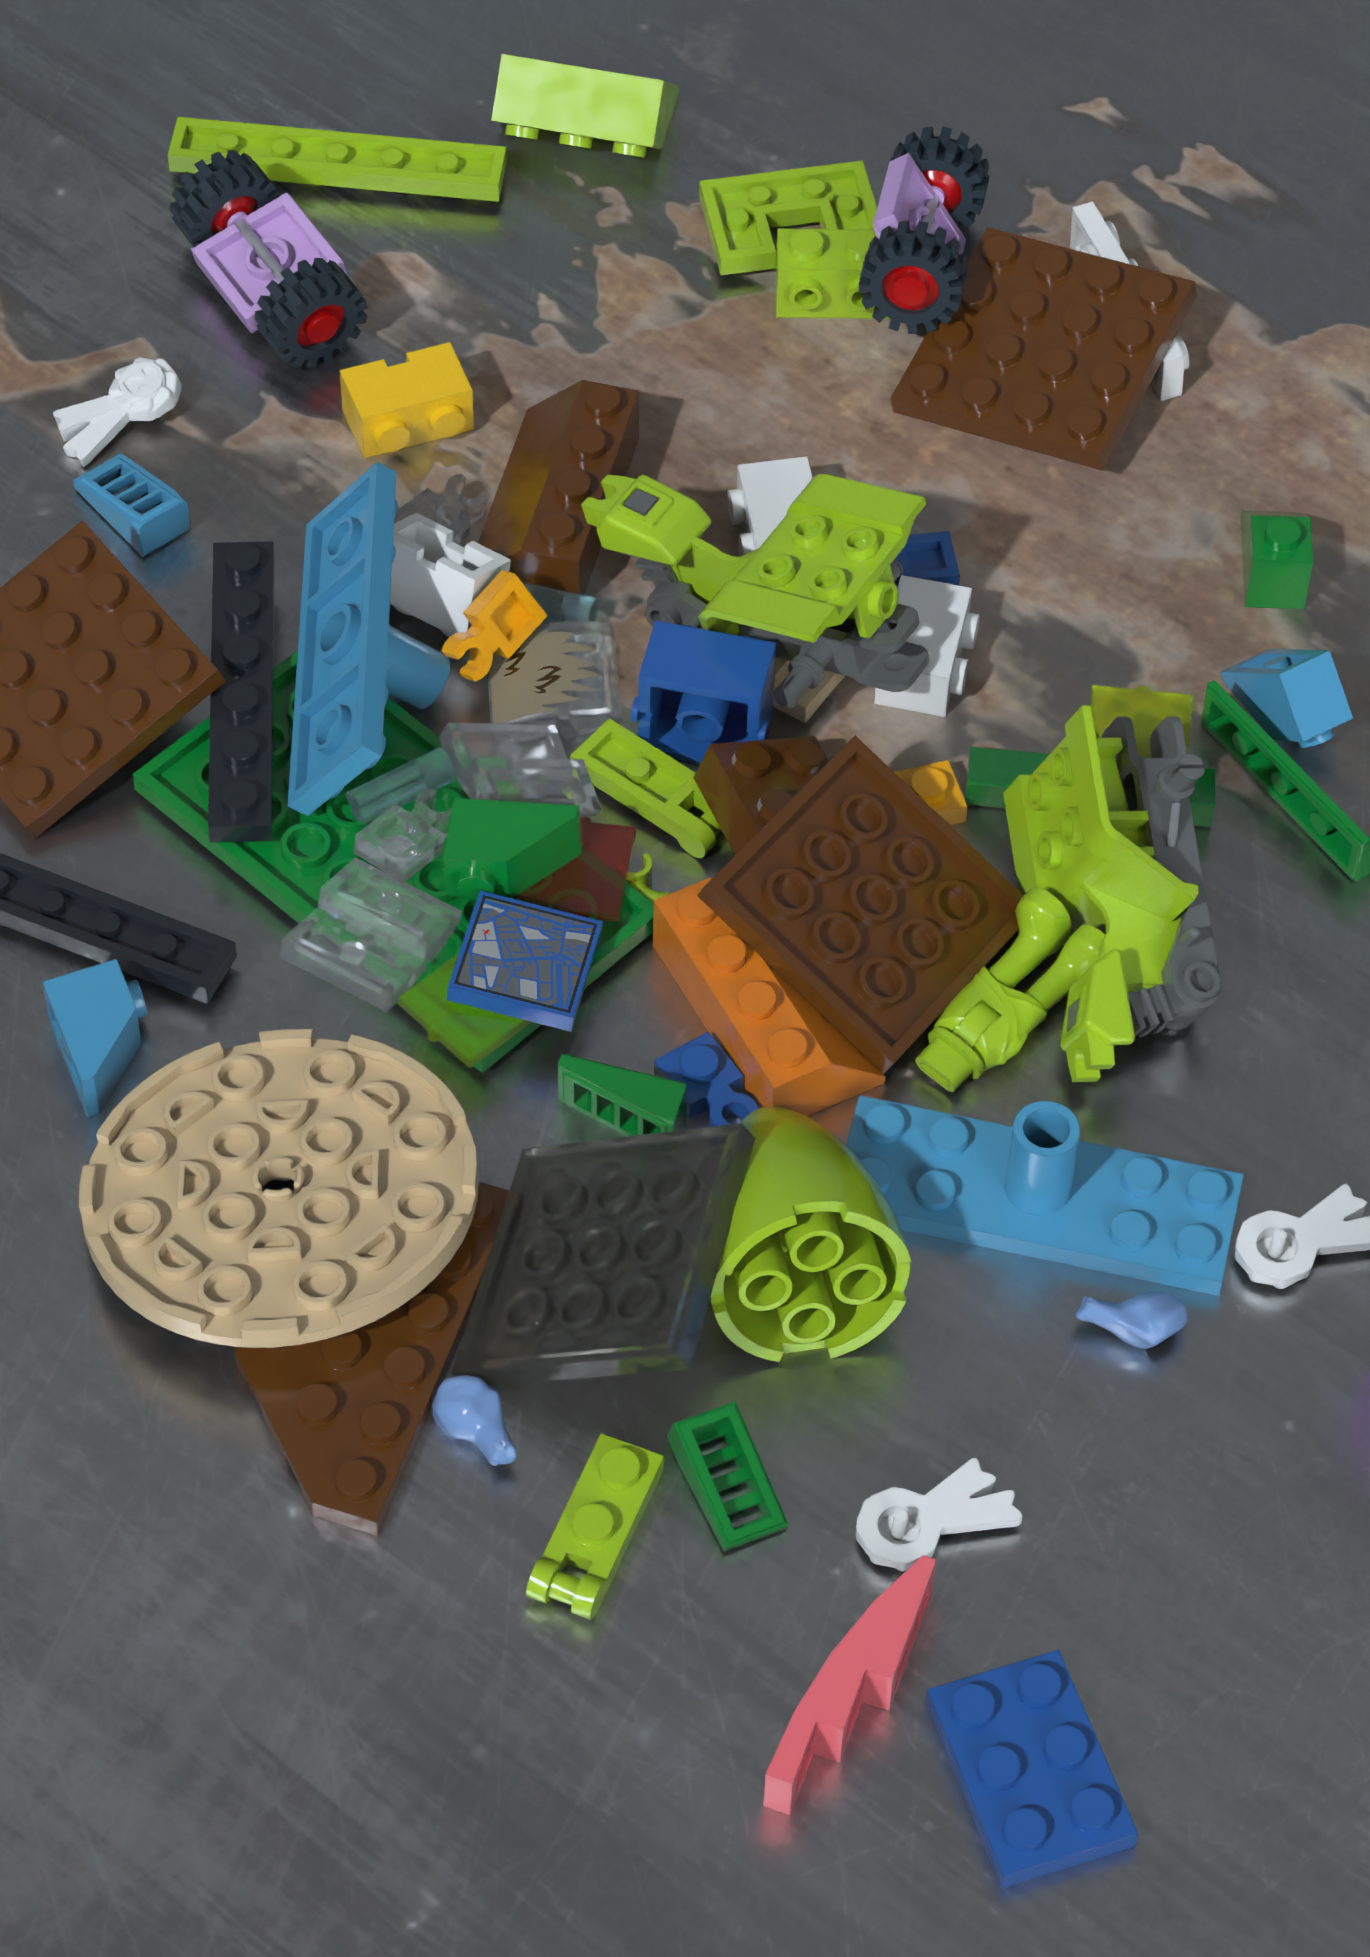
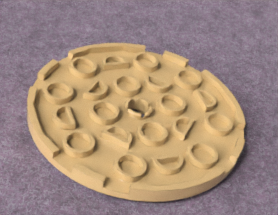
(373, 1208)

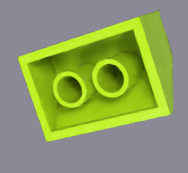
(583, 104)

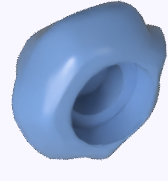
(1139, 1320)
(473, 1412)

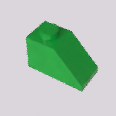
(1276, 558)
(507, 845)

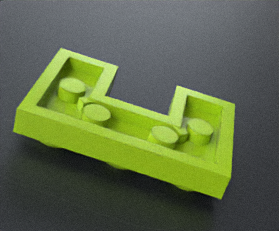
(747, 206)

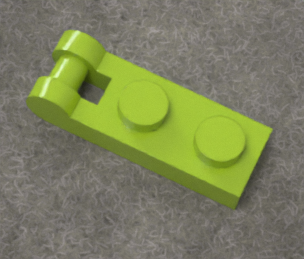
(649, 785)
(596, 1526)

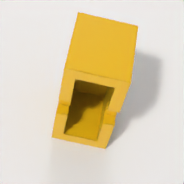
(407, 401)

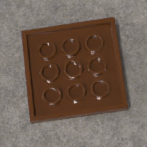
(1046, 348)
(85, 676)
(866, 903)

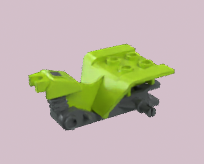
(811, 587)
(1121, 856)

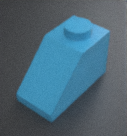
(1291, 694)
(96, 1028)

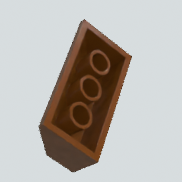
(554, 466)

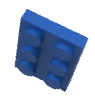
(1031, 1768)

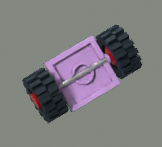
(918, 258)
(268, 260)

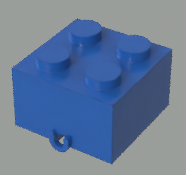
(703, 690)

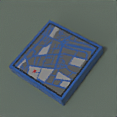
(525, 961)

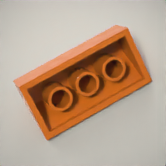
(757, 1018)

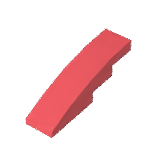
(858, 1670)

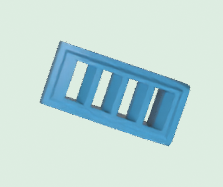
(145, 531)

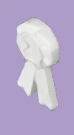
(136, 394)
(1282, 1247)
(905, 1525)

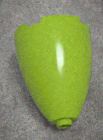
(800, 1213)

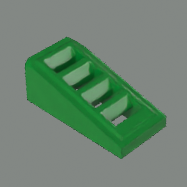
(622, 1097)
(728, 1423)

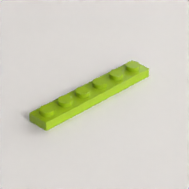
(346, 158)

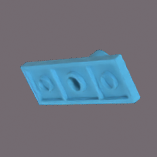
(346, 646)
(1048, 1192)

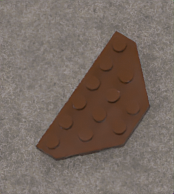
(359, 1400)

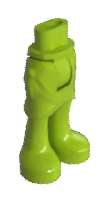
(989, 1017)

